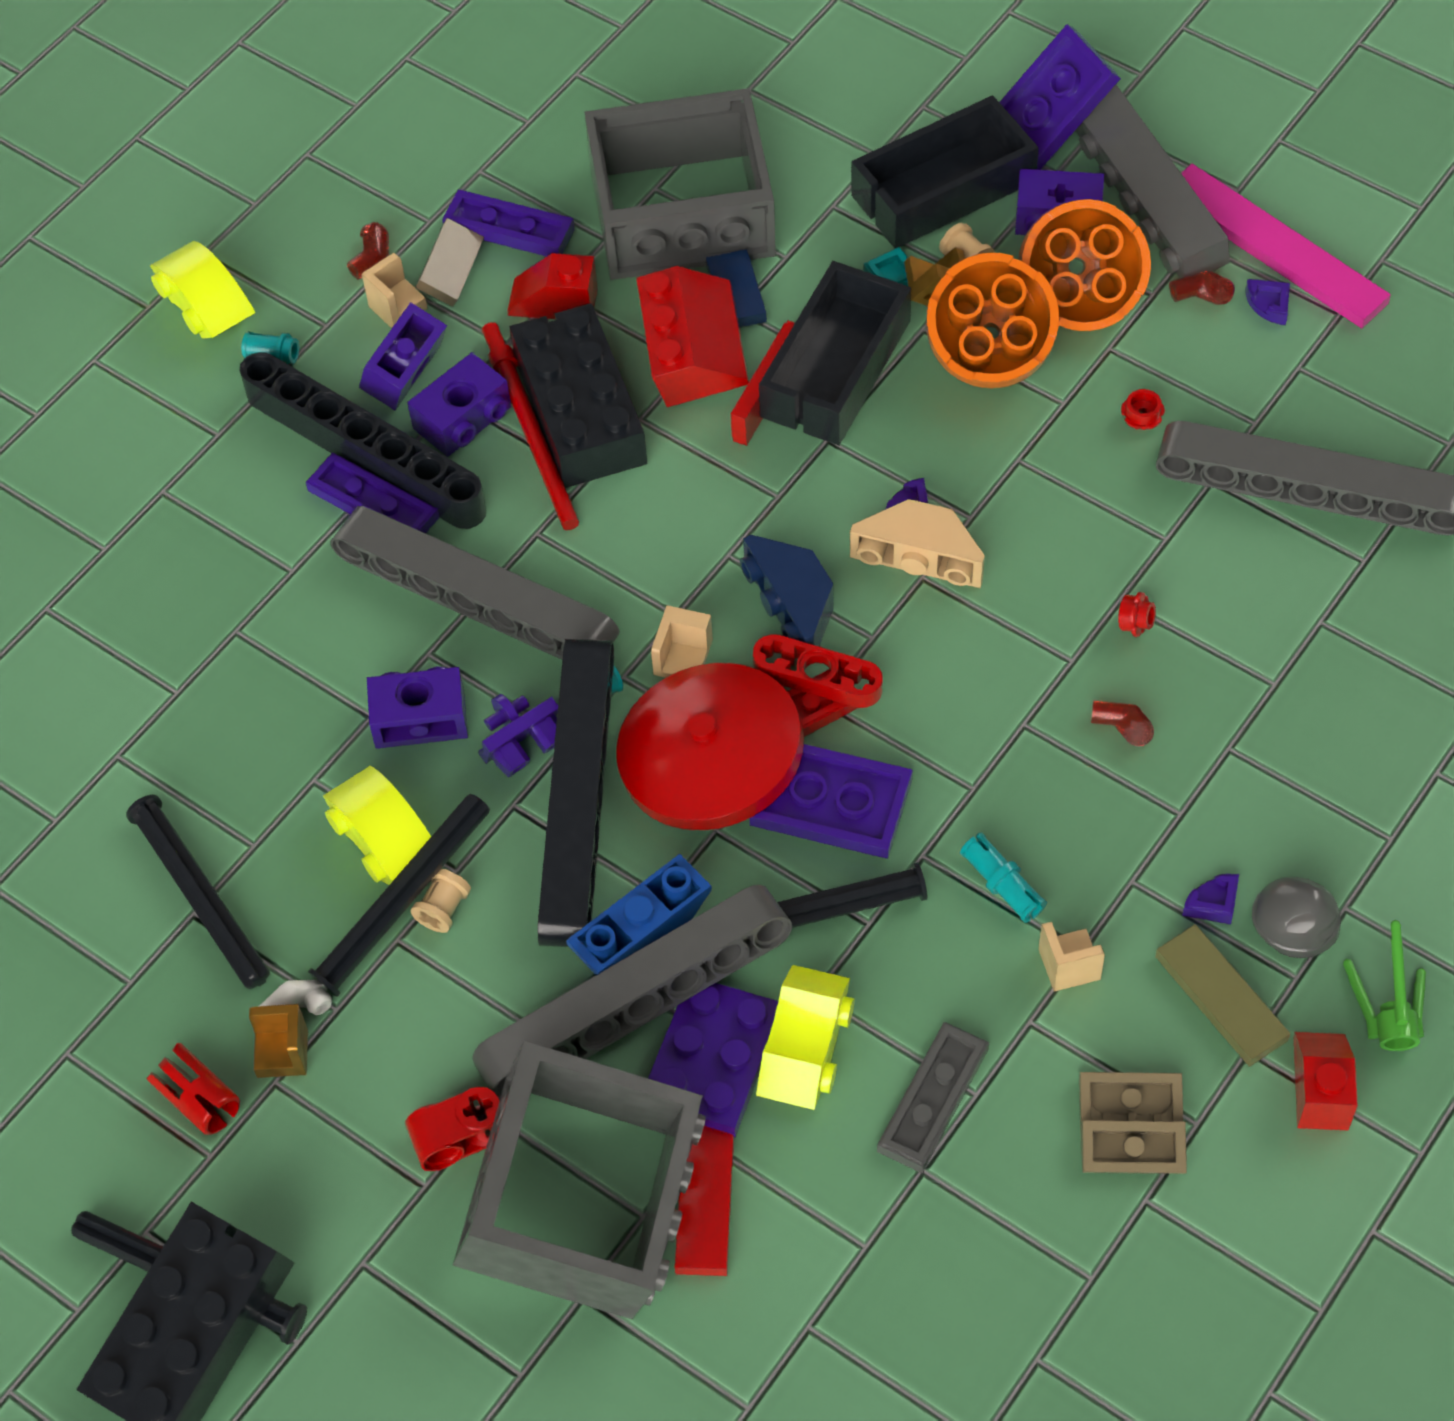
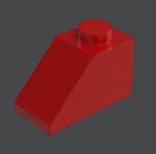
(554, 286)
(1324, 1081)

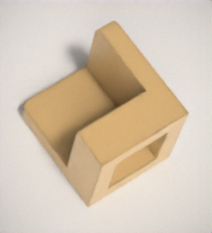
(389, 291)
(681, 641)
(1070, 957)

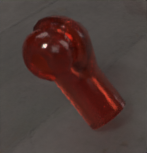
(374, 249)
(1203, 285)
(1127, 720)

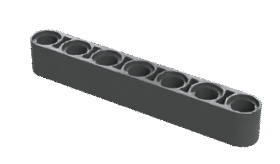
(1308, 476)
(467, 583)
(643, 983)

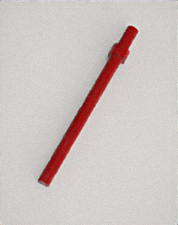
(505, 363)

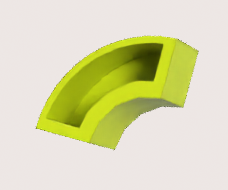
(201, 289)
(377, 822)
(804, 1037)

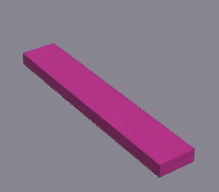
(1288, 251)

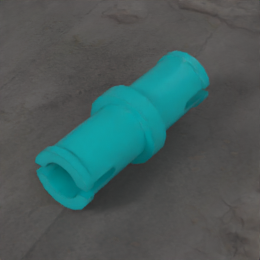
(1003, 877)

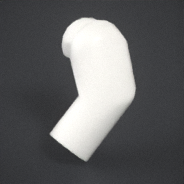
(302, 992)

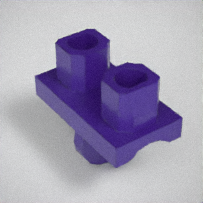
(504, 744)

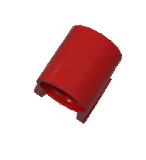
(450, 1128)

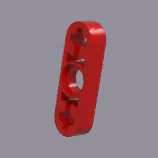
(827, 687)

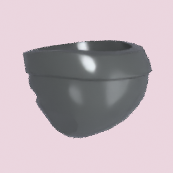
(1297, 917)

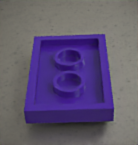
(1059, 91)
(841, 802)
(717, 1051)

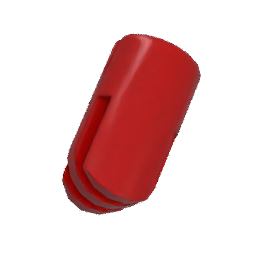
(199, 1094)

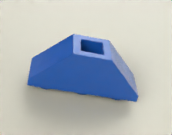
(642, 915)

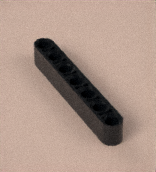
(362, 439)
(576, 790)

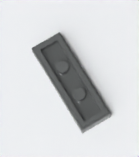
(932, 1097)

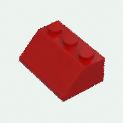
(691, 334)

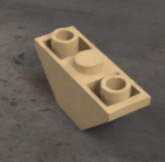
(920, 542)

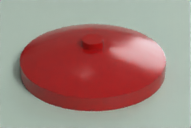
(710, 746)

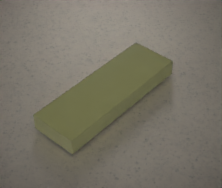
(1222, 995)

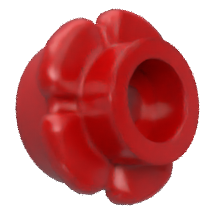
(1143, 401)
(1136, 614)

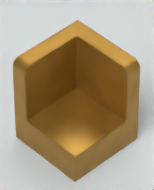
(925, 276)
(279, 1040)

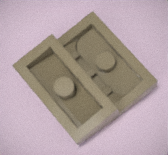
(1132, 1123)

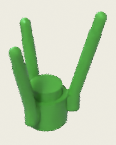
(1397, 1023)

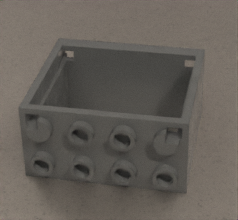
(677, 134)
(560, 1269)

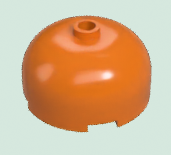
(1112, 257)
(992, 293)

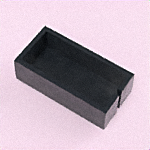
(942, 171)
(835, 352)
(578, 395)
(186, 1322)

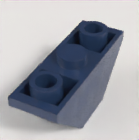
(791, 586)

